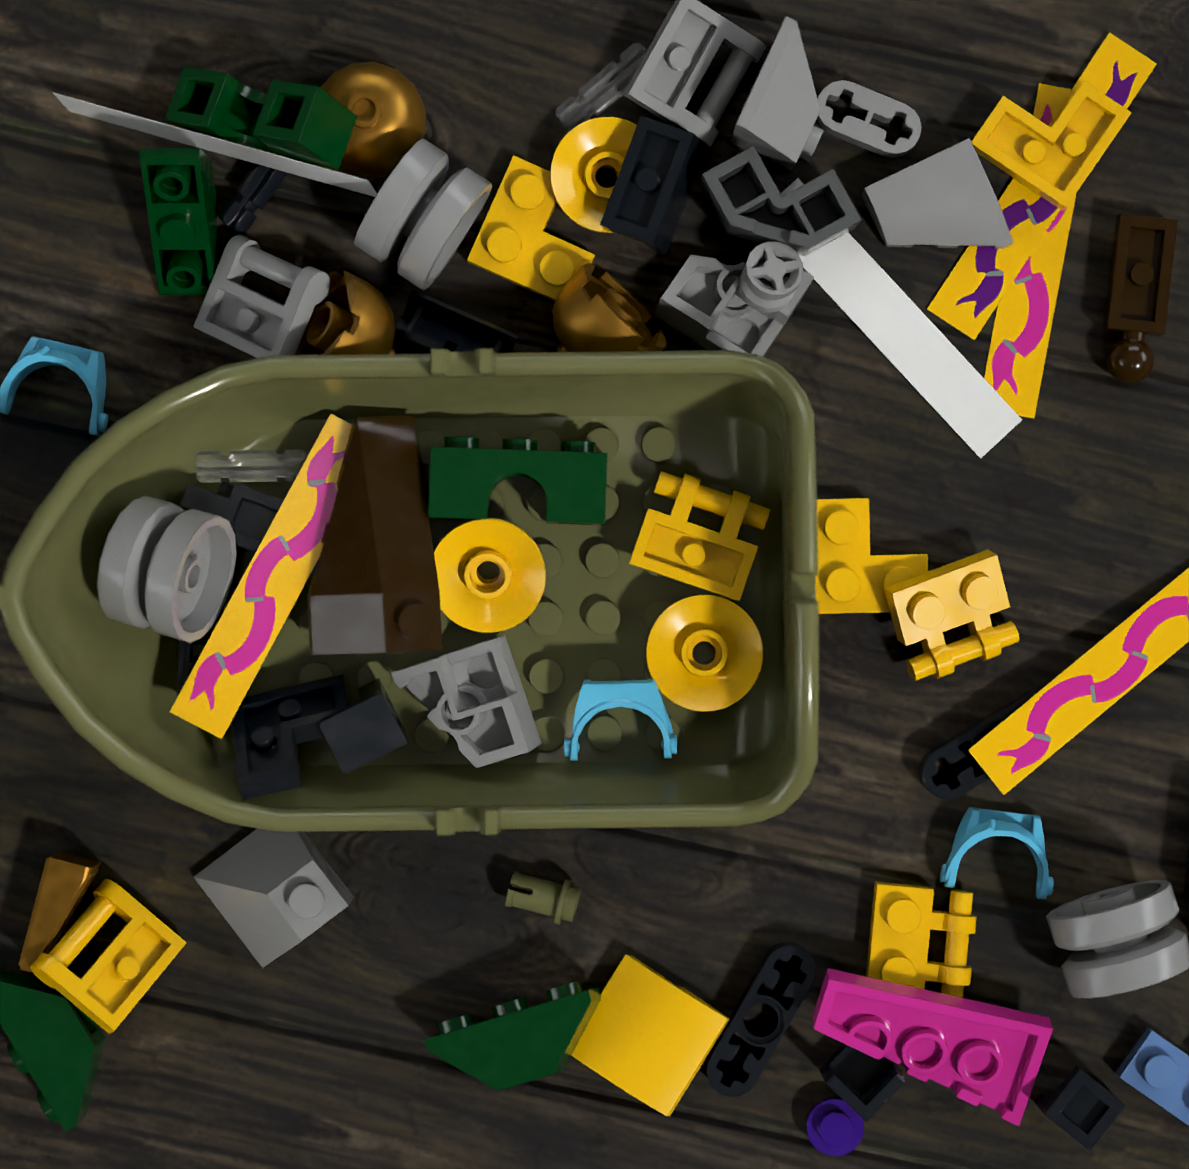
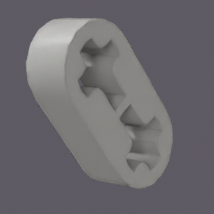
(873, 106)

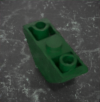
(181, 218)
(520, 1040)
(52, 1044)

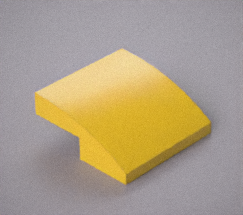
(649, 1035)

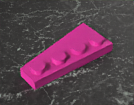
(961, 1043)

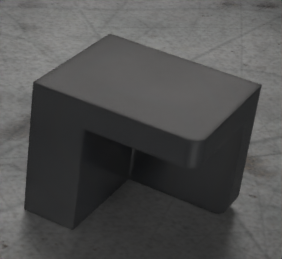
(364, 728)
(861, 1079)
(1081, 1107)

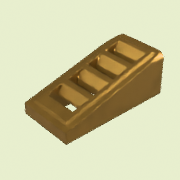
(59, 893)

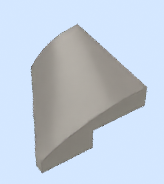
(939, 203)
(709, 309)
(476, 700)

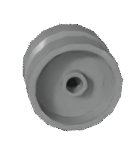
(415, 211)
(167, 568)
(1120, 939)

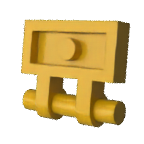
(694, 553)
(947, 599)
(902, 934)

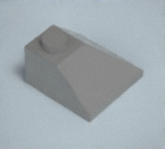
(781, 104)
(274, 891)

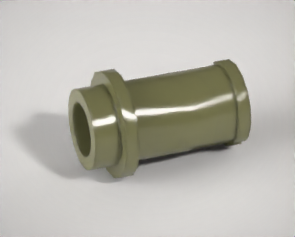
(547, 897)

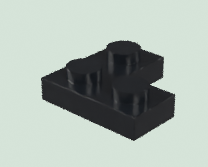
(272, 726)

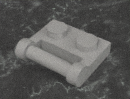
(679, 61)
(250, 318)

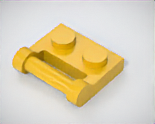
(125, 966)

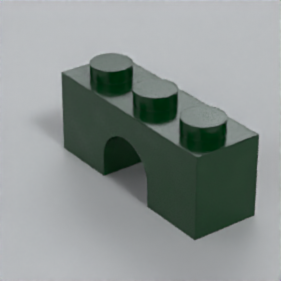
(288, 121)
(467, 475)

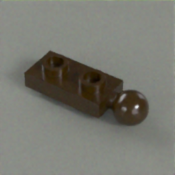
(1138, 291)

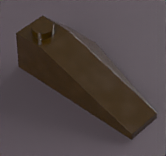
(377, 557)

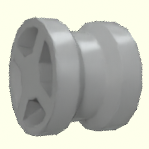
(776, 264)

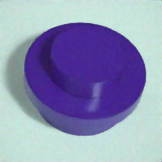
(834, 1127)

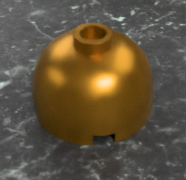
(387, 121)
(601, 316)
(349, 320)

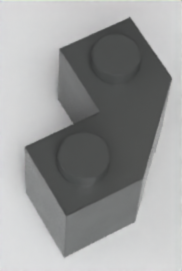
(756, 211)

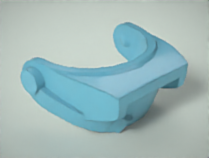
(44, 352)
(624, 693)
(985, 823)

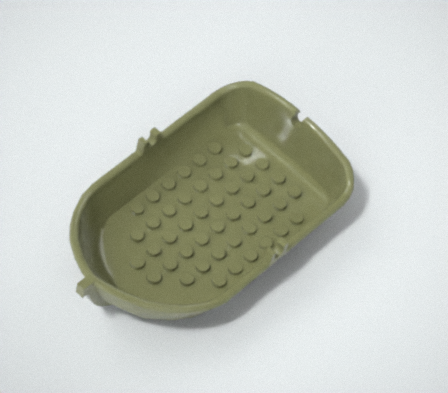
(677, 412)

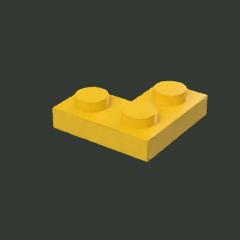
(1052, 158)
(514, 237)
(847, 573)

